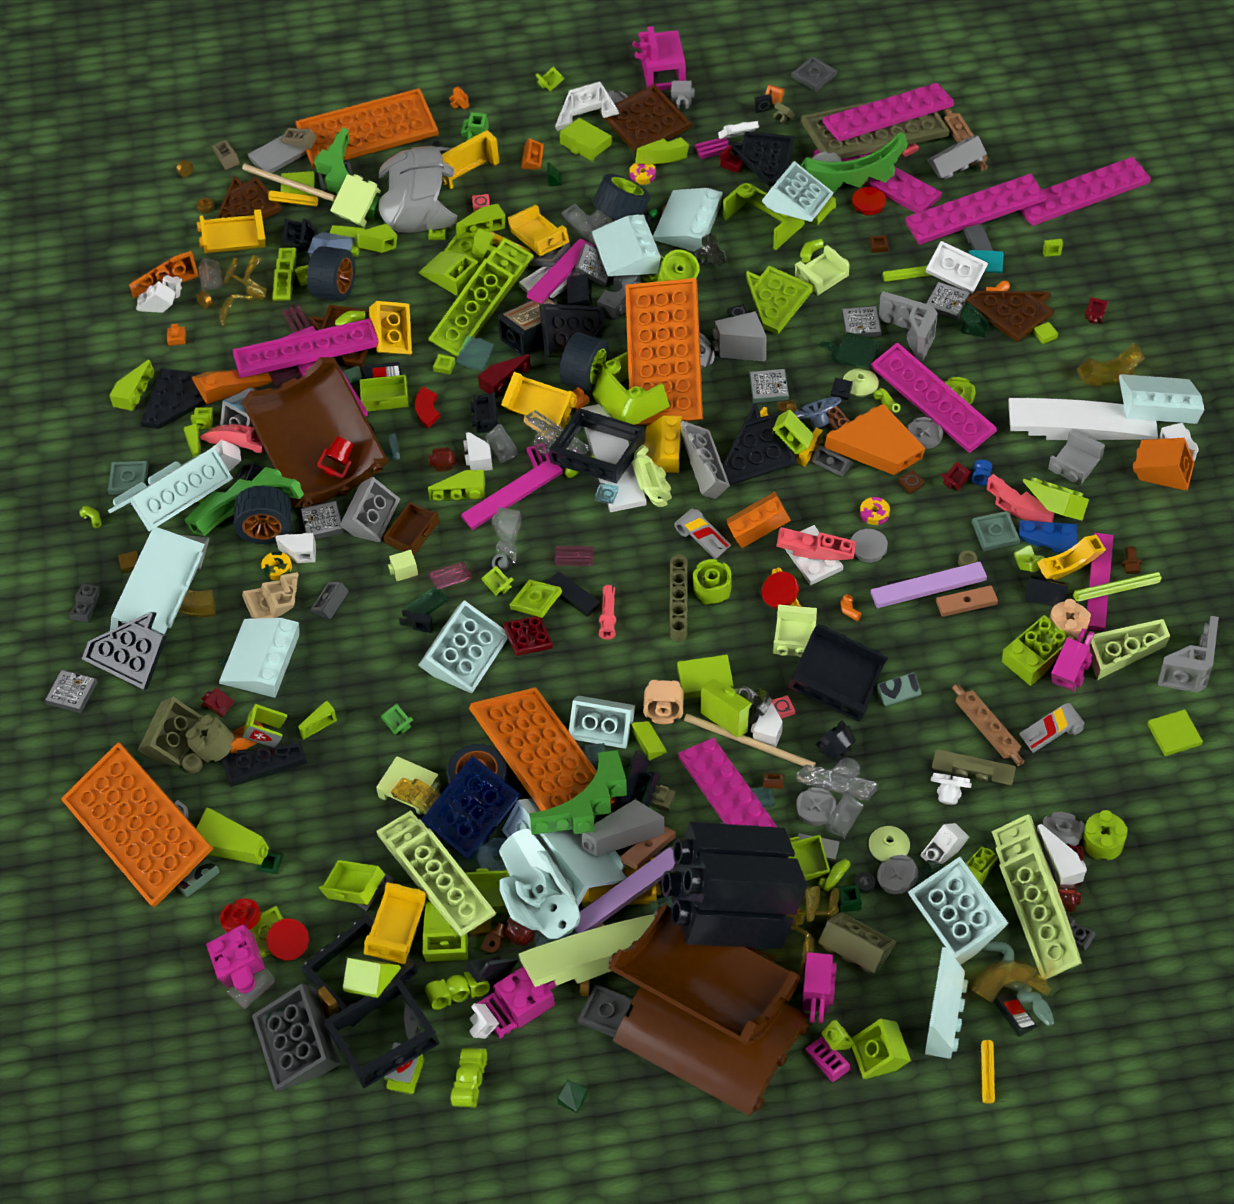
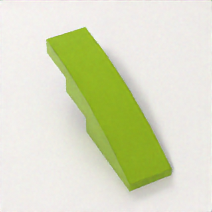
(284, 274)

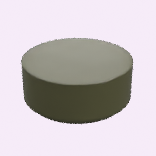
(967, 557)
(192, 763)

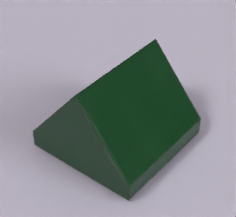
(353, 375)

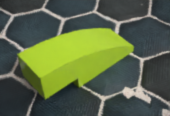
(662, 152)

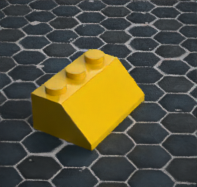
(664, 442)

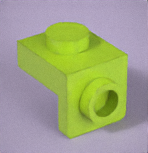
(550, 79)
(203, 418)
(1027, 559)
(497, 581)
(837, 1036)

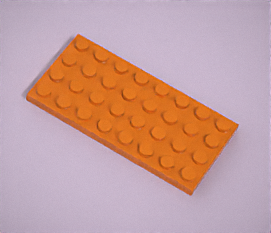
(373, 125)
(666, 344)
(536, 746)
(137, 824)

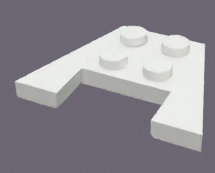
(584, 100)

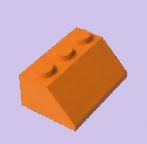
(758, 520)

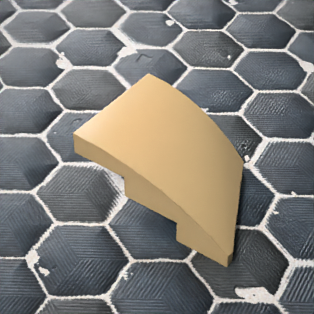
(272, 598)

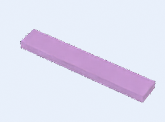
(928, 584)
(625, 892)

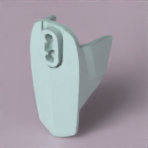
(536, 887)

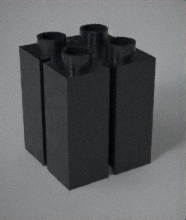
(734, 885)

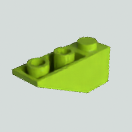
(129, 389)
(464, 485)
(982, 863)

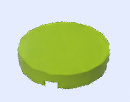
(962, 388)

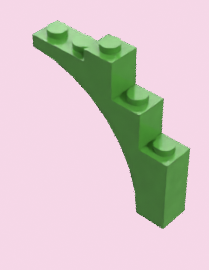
(332, 165)
(857, 171)
(220, 505)
(594, 800)

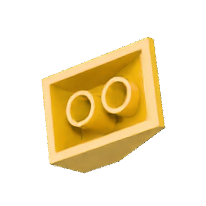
(391, 327)

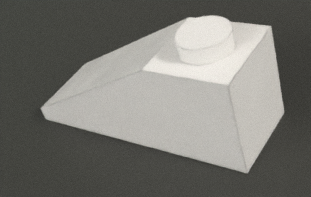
(1061, 858)

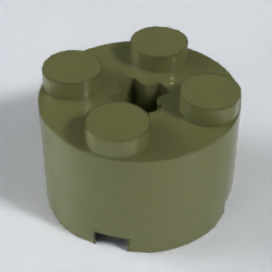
(210, 739)

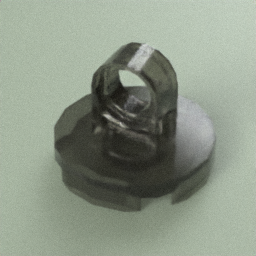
(711, 251)
(760, 702)

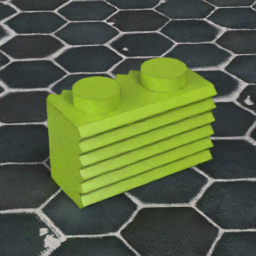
(793, 432)

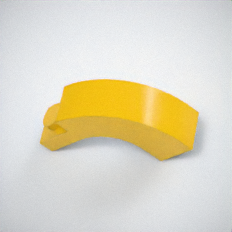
(1073, 559)

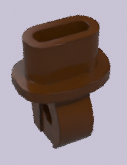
(1131, 564)
(494, 935)

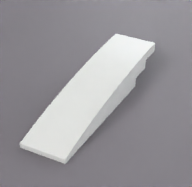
(1094, 419)
(610, 449)

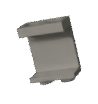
(1077, 457)

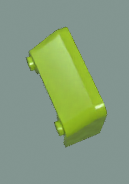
(755, 195)
(623, 404)

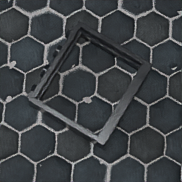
(588, 465)
(330, 951)
(396, 1057)

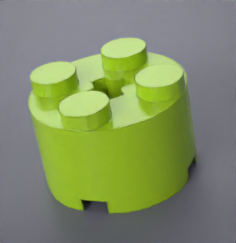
(712, 581)
(1104, 835)

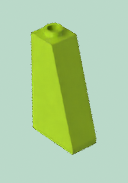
(231, 839)

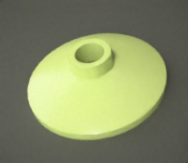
(864, 382)
(884, 850)

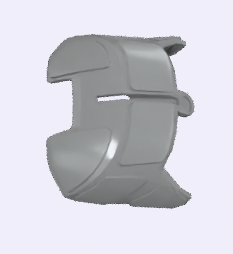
(412, 196)

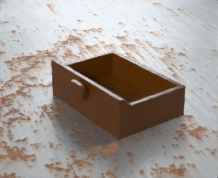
(411, 528)

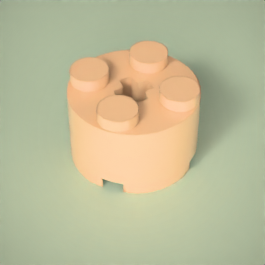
(1070, 617)
(663, 701)

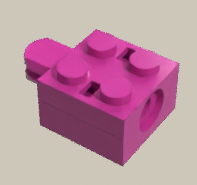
(1073, 661)
(236, 958)
(818, 984)
(523, 998)

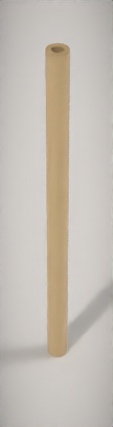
(288, 182)
(748, 741)

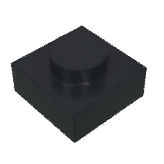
(841, 388)

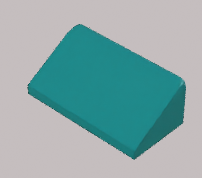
(993, 258)

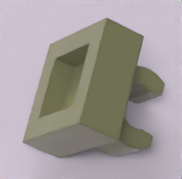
(783, 111)
(662, 798)

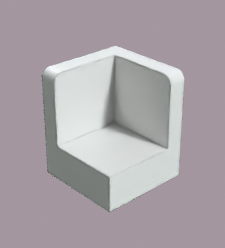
(483, 1021)

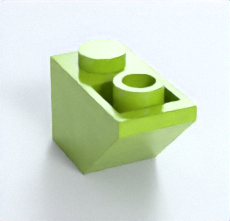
(377, 239)

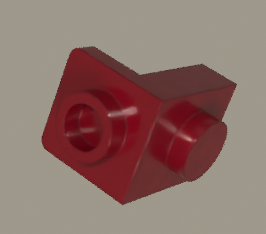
(730, 160)
(1096, 310)
(956, 476)
(217, 702)

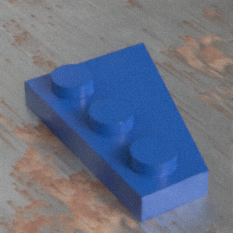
(1049, 534)

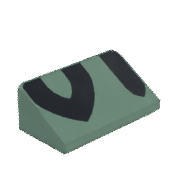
(899, 689)
(198, 877)

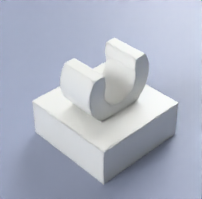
(173, 283)

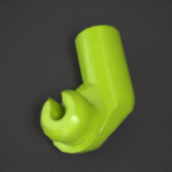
(93, 514)

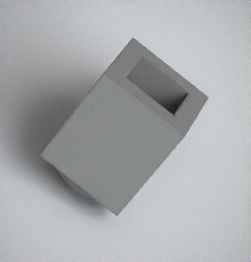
(682, 93)

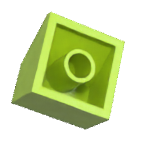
(880, 1049)

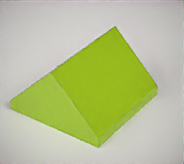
(368, 976)

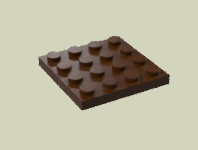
(647, 118)

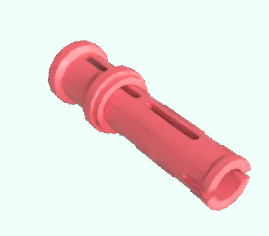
(607, 618)

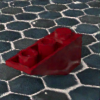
(498, 376)

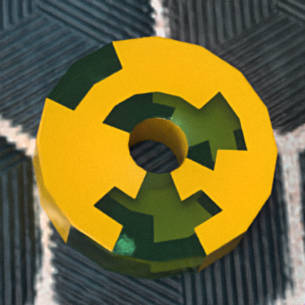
(276, 558)

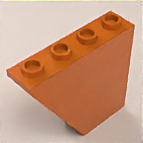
(877, 441)

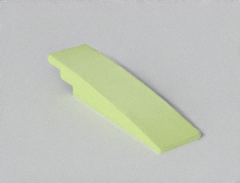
(436, 873)
(1036, 897)
(582, 954)

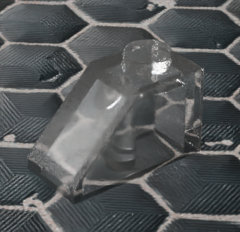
(507, 524)

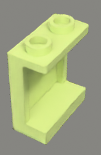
(354, 199)
(823, 271)
(793, 629)
(410, 771)

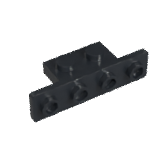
(639, 782)

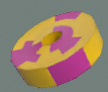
(642, 173)
(874, 518)

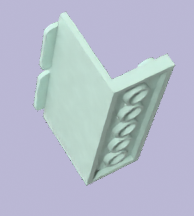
(175, 488)
(159, 579)
(565, 848)

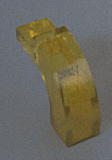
(1108, 372)
(199, 604)
(415, 793)
(1001, 973)

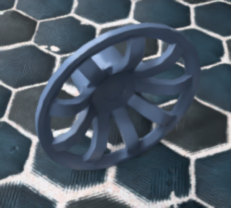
(819, 416)

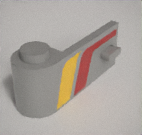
(702, 531)
(1051, 726)

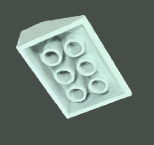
(797, 194)
(688, 217)
(627, 247)
(1160, 399)
(464, 648)
(261, 655)
(958, 910)
(946, 1006)

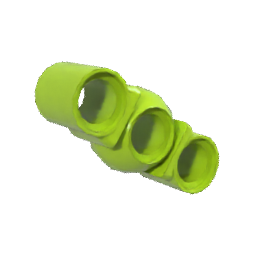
(455, 989)
(469, 1077)

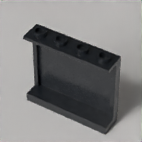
(837, 672)

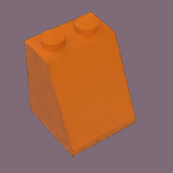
(1164, 462)

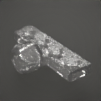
(585, 224)
(548, 434)
(840, 779)

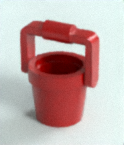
(338, 452)

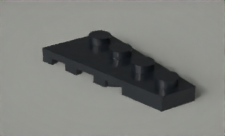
(251, 765)

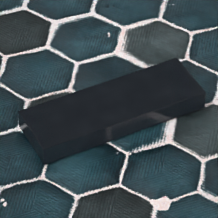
(574, 594)

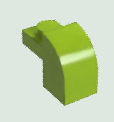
(482, 245)

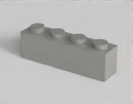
(704, 460)

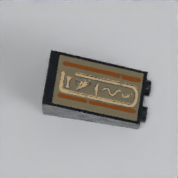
(522, 326)

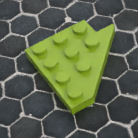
(777, 297)

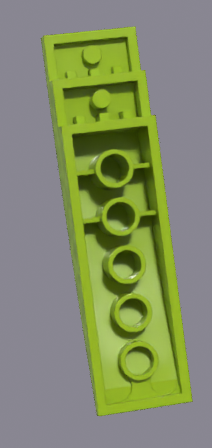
(481, 296)

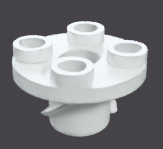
(949, 790)

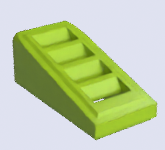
(193, 439)
(318, 720)

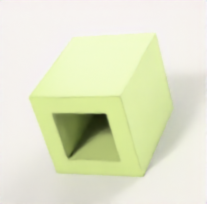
(403, 565)

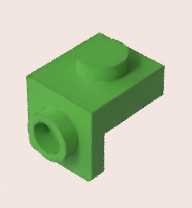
(397, 720)

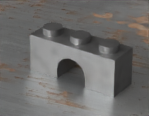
(615, 302)

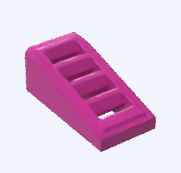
(833, 1074)

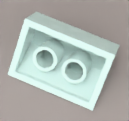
(601, 721)

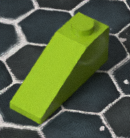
(487, 218)

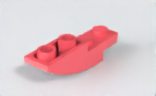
(236, 434)
(1021, 506)
(816, 547)

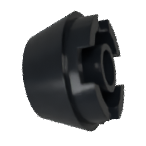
(836, 741)

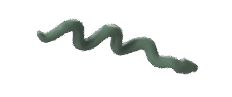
(1024, 990)

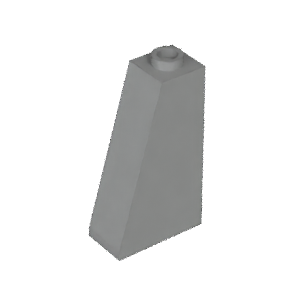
(623, 828)

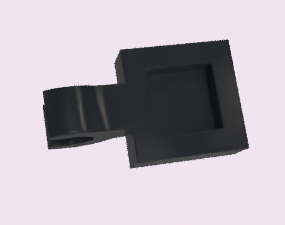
(419, 622)

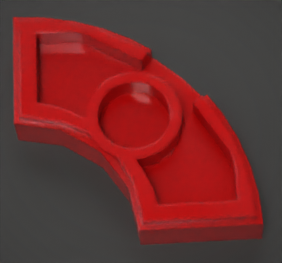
(425, 407)

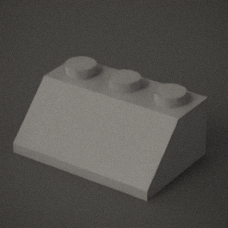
(957, 157)
(370, 510)

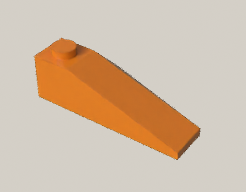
(179, 265)
(226, 383)

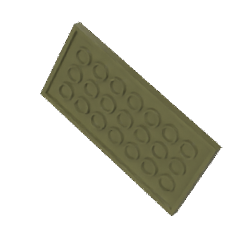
(916, 130)

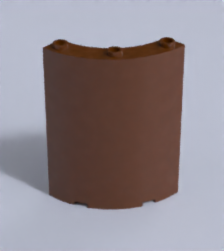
(306, 419)
(714, 983)
(707, 1055)

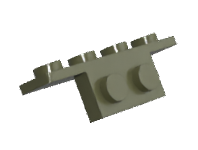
(973, 767)

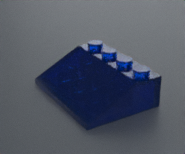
(471, 807)

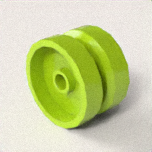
(678, 265)

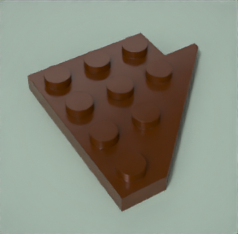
(247, 197)
(1013, 311)
(334, 312)

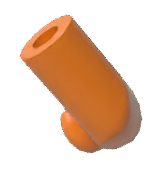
(1002, 286)
(847, 608)

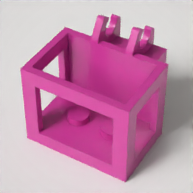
(660, 53)

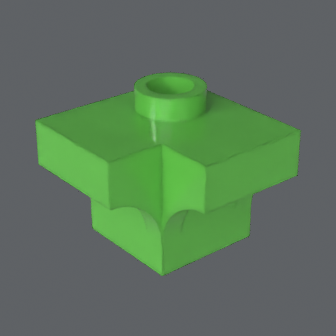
(474, 125)

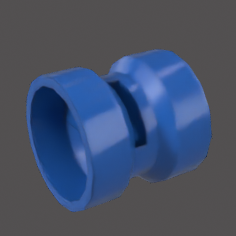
(981, 472)

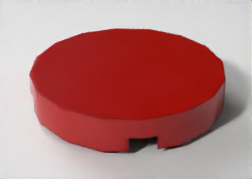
(869, 200)
(780, 589)
(242, 912)
(287, 939)

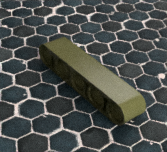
(678, 598)

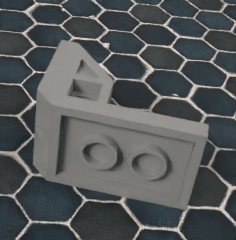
(913, 315)
(1185, 672)

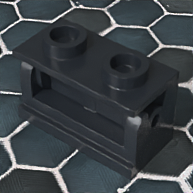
(485, 412)

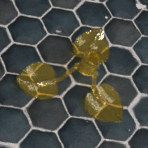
(253, 289)
(812, 897)

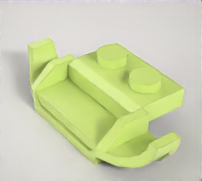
(651, 478)

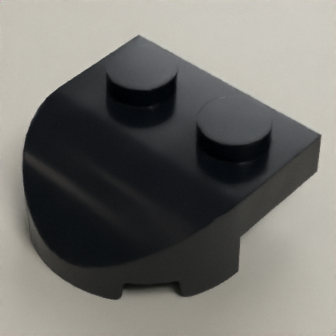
(297, 234)

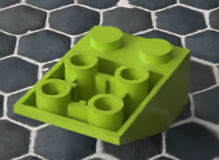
(450, 271)
(1058, 498)
(1035, 650)
(440, 939)

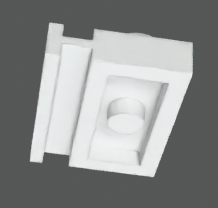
(737, 130)

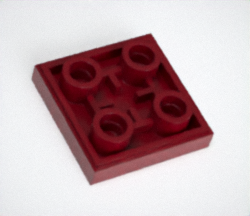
(527, 635)

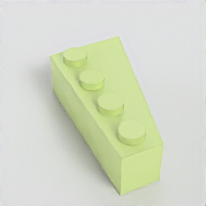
(1126, 645)

